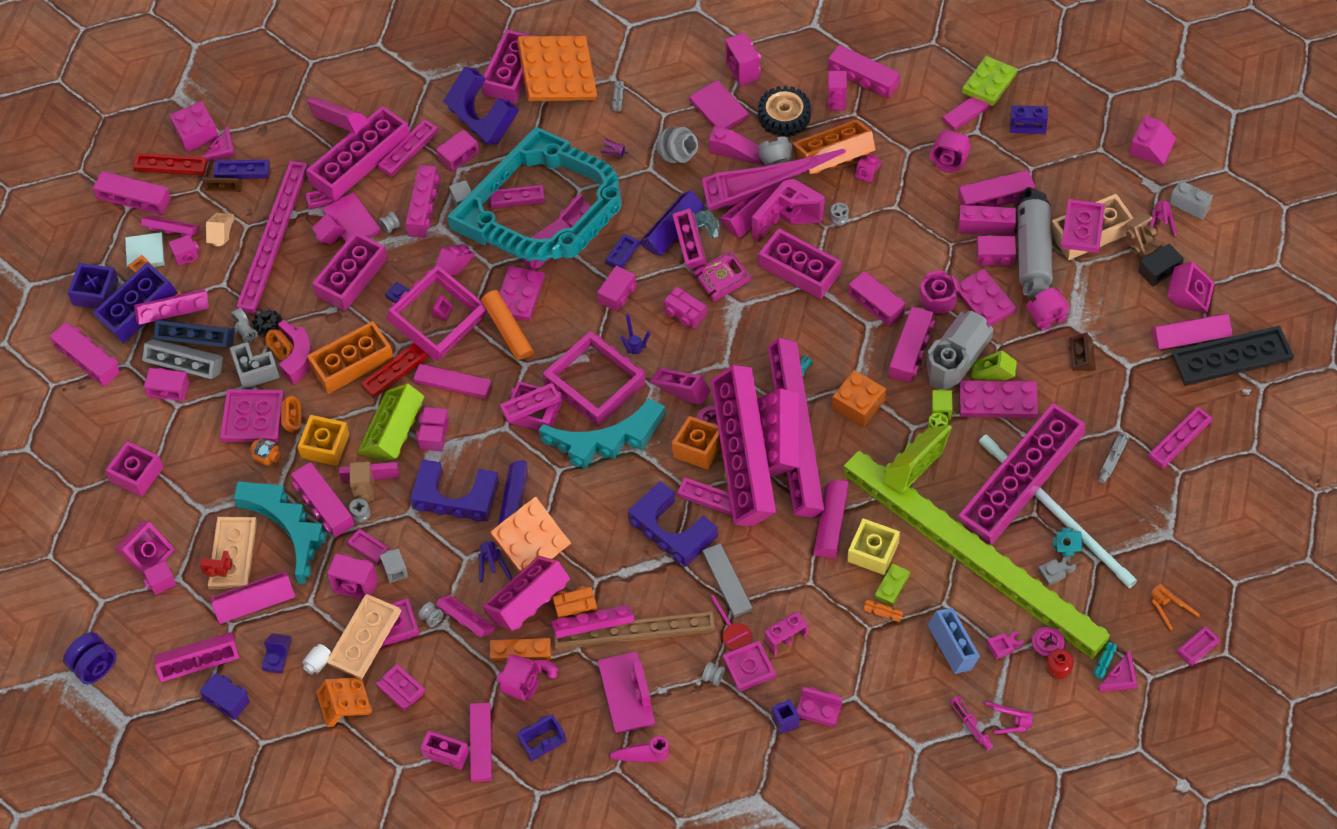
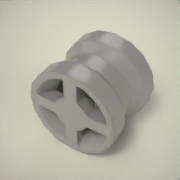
(841, 209)
(389, 222)
(359, 515)
(430, 614)
(713, 673)

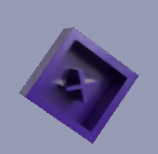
(92, 285)

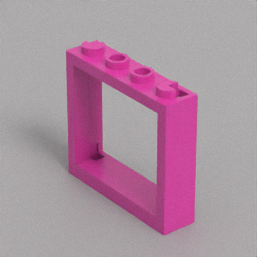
(455, 289)
(576, 400)

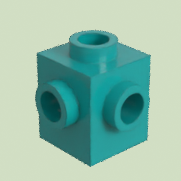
(1076, 541)

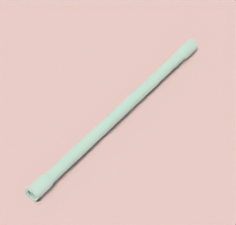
(1121, 573)

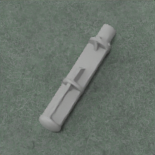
(1113, 457)

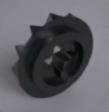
(260, 327)

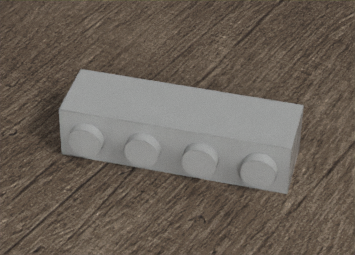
(182, 358)

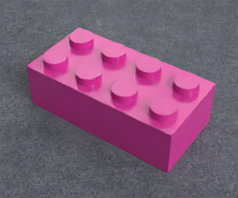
(504, 72)
(799, 263)
(350, 271)
(780, 430)
(526, 593)

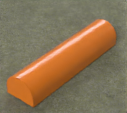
(507, 325)

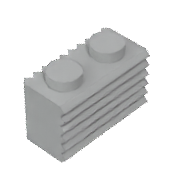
(1191, 199)

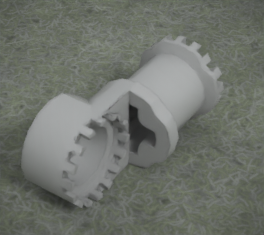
(242, 326)

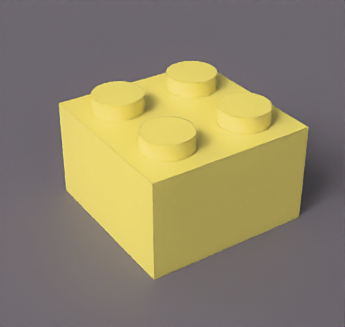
(873, 546)

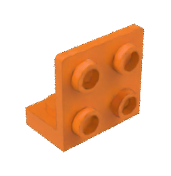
(342, 698)

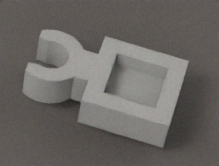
(1054, 571)

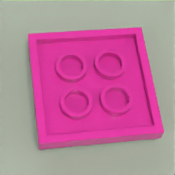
(252, 415)

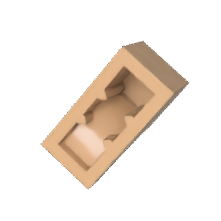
(219, 228)

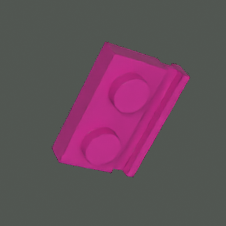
(400, 687)

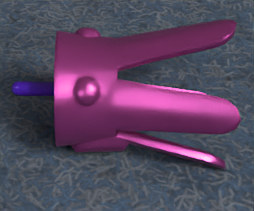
(613, 149)

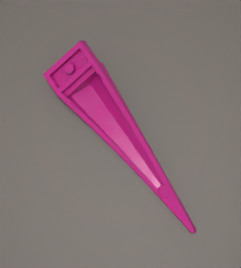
(738, 185)

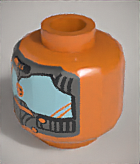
(265, 451)

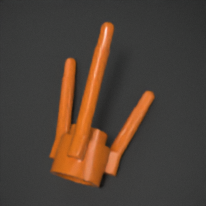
(1163, 596)

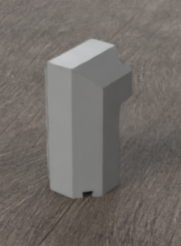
(957, 350)

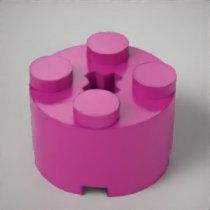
(950, 151)
(938, 292)
(1048, 308)
(519, 677)

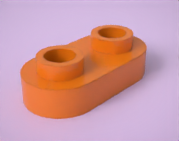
(282, 347)
(291, 414)

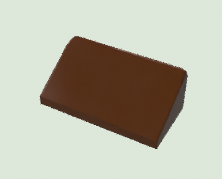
(222, 184)
(1082, 352)

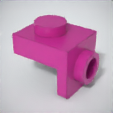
(867, 167)

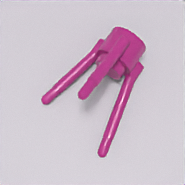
(1163, 212)
(1021, 718)

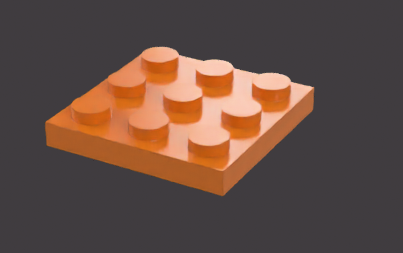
(529, 534)

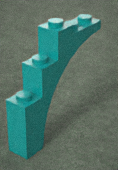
(609, 441)
(273, 503)

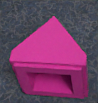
(441, 308)

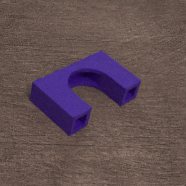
(461, 101)
(474, 505)
(682, 546)

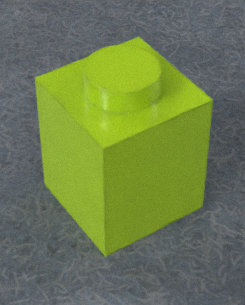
(942, 402)

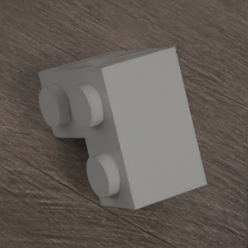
(253, 369)

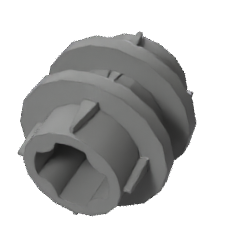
(677, 144)

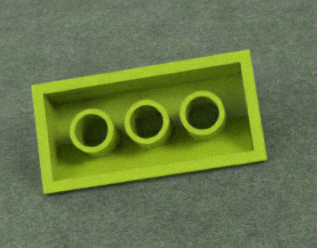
(391, 423)
(916, 458)

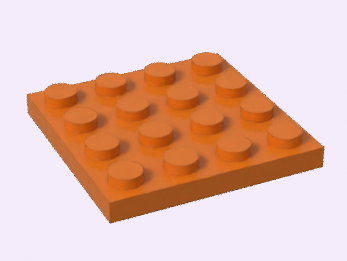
(556, 68)

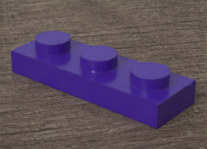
(242, 169)

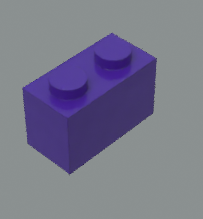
(225, 696)

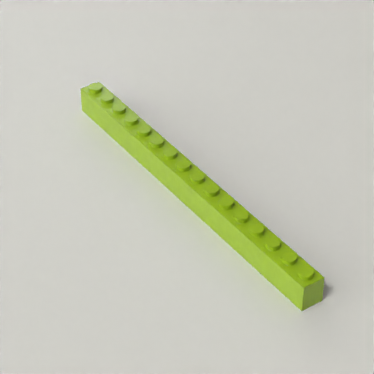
(979, 557)

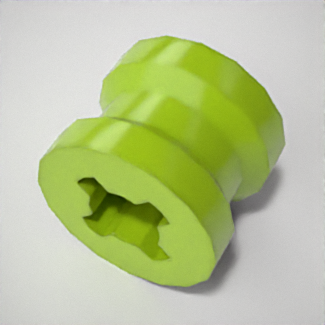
(937, 419)

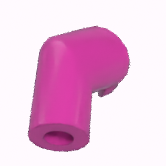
(549, 667)

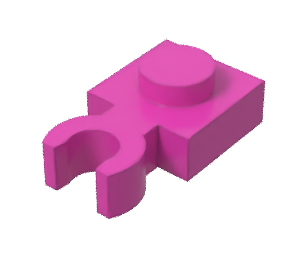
(1003, 646)

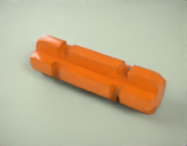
(883, 610)

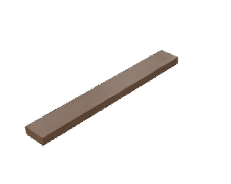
(642, 630)

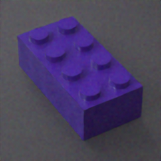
(118, 310)

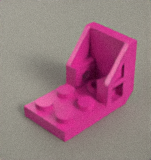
(804, 202)

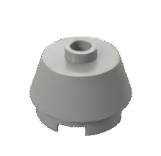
(775, 151)

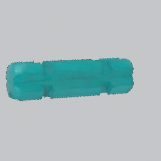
(1104, 660)

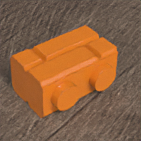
(575, 602)

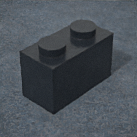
(1160, 264)

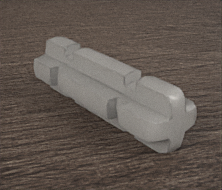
(617, 96)

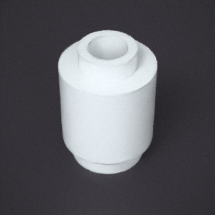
(316, 659)

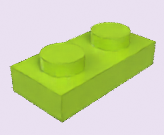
(892, 585)

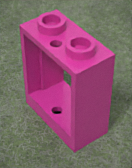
(532, 422)

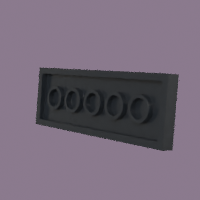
(1232, 355)

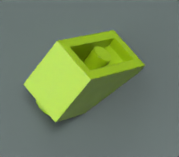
(994, 367)

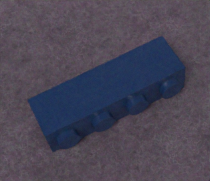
(194, 333)

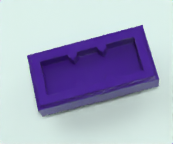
(622, 251)

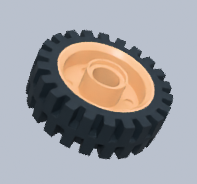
(784, 111)

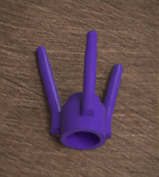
(634, 343)
(489, 554)

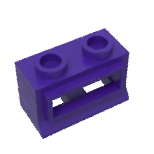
(1028, 115)
(542, 726)

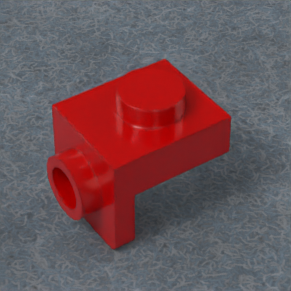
(217, 567)

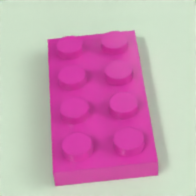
(998, 399)

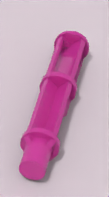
(971, 723)

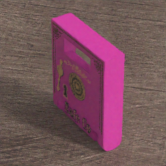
(720, 277)

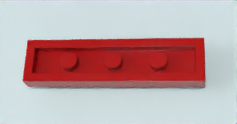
(170, 164)
(394, 370)

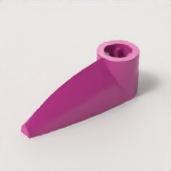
(644, 752)

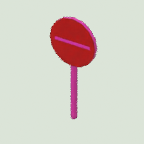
(735, 634)

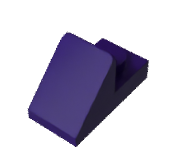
(276, 653)

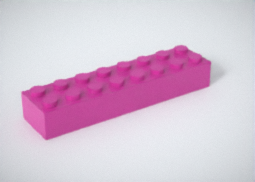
(743, 446)
(1022, 474)

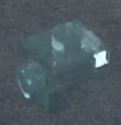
(706, 218)

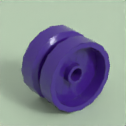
(89, 658)

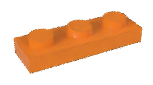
(528, 648)

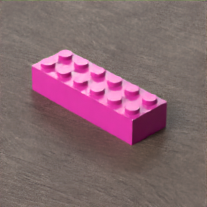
(357, 154)

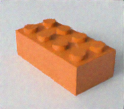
(852, 137)
(350, 357)

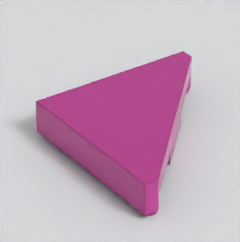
(221, 147)
(1121, 676)

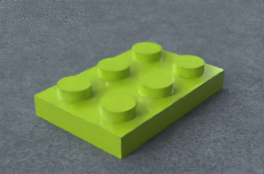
(989, 80)

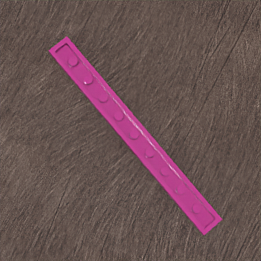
(272, 237)

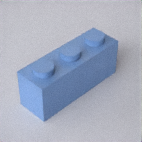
(953, 640)

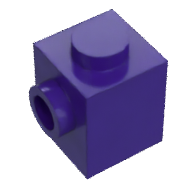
(785, 716)

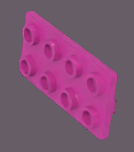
(626, 692)

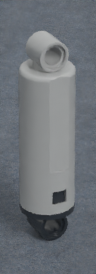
(1034, 242)

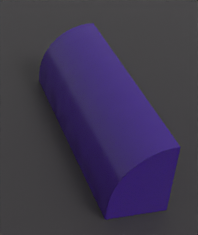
(664, 230)
(514, 489)

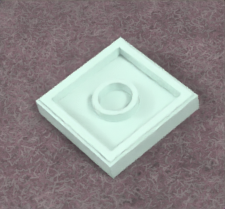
(148, 245)

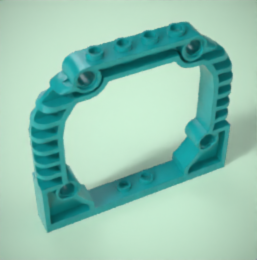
(535, 149)

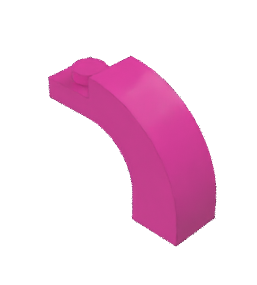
(297, 363)

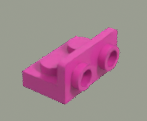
(574, 211)
(819, 706)

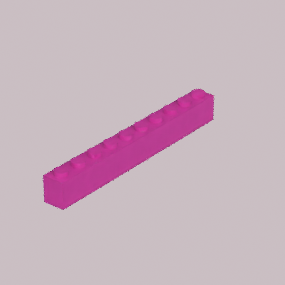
(803, 481)

